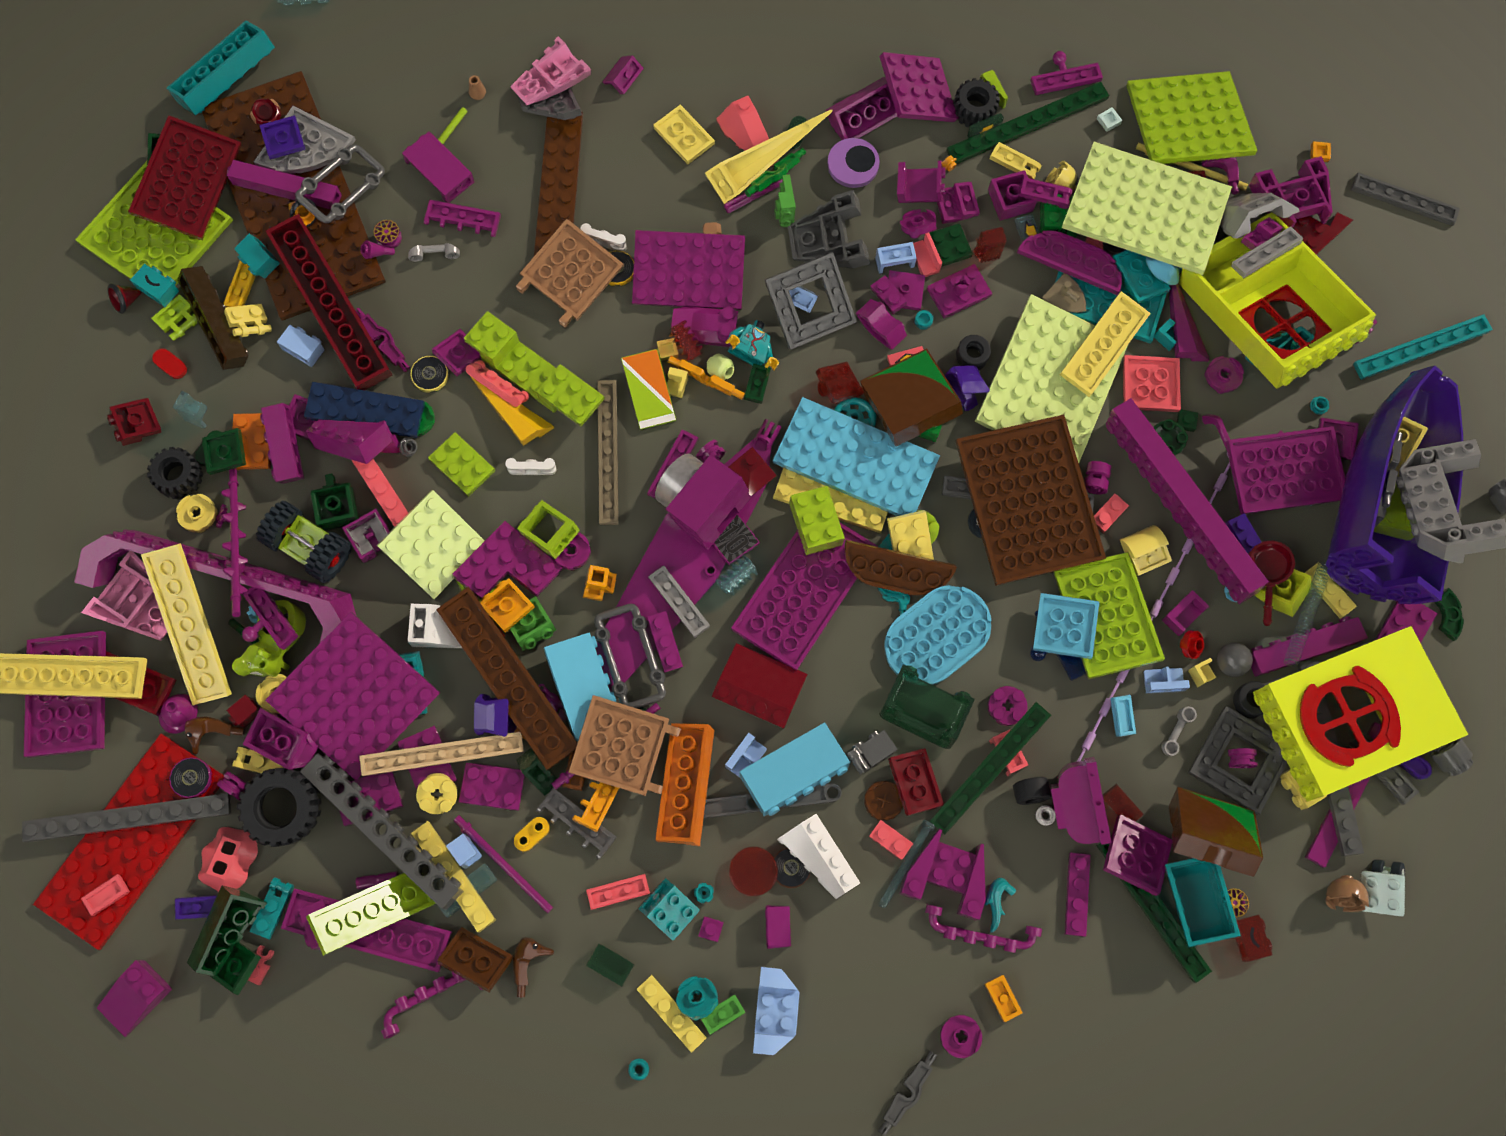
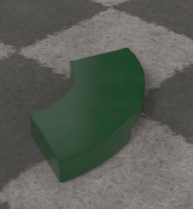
(1451, 613)

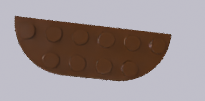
(896, 569)

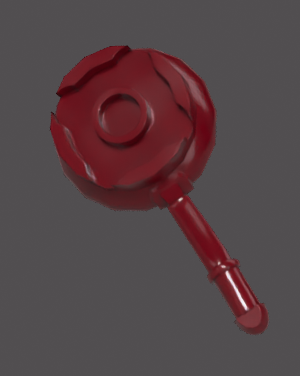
(1277, 565)

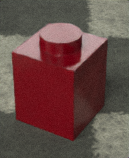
(243, 711)

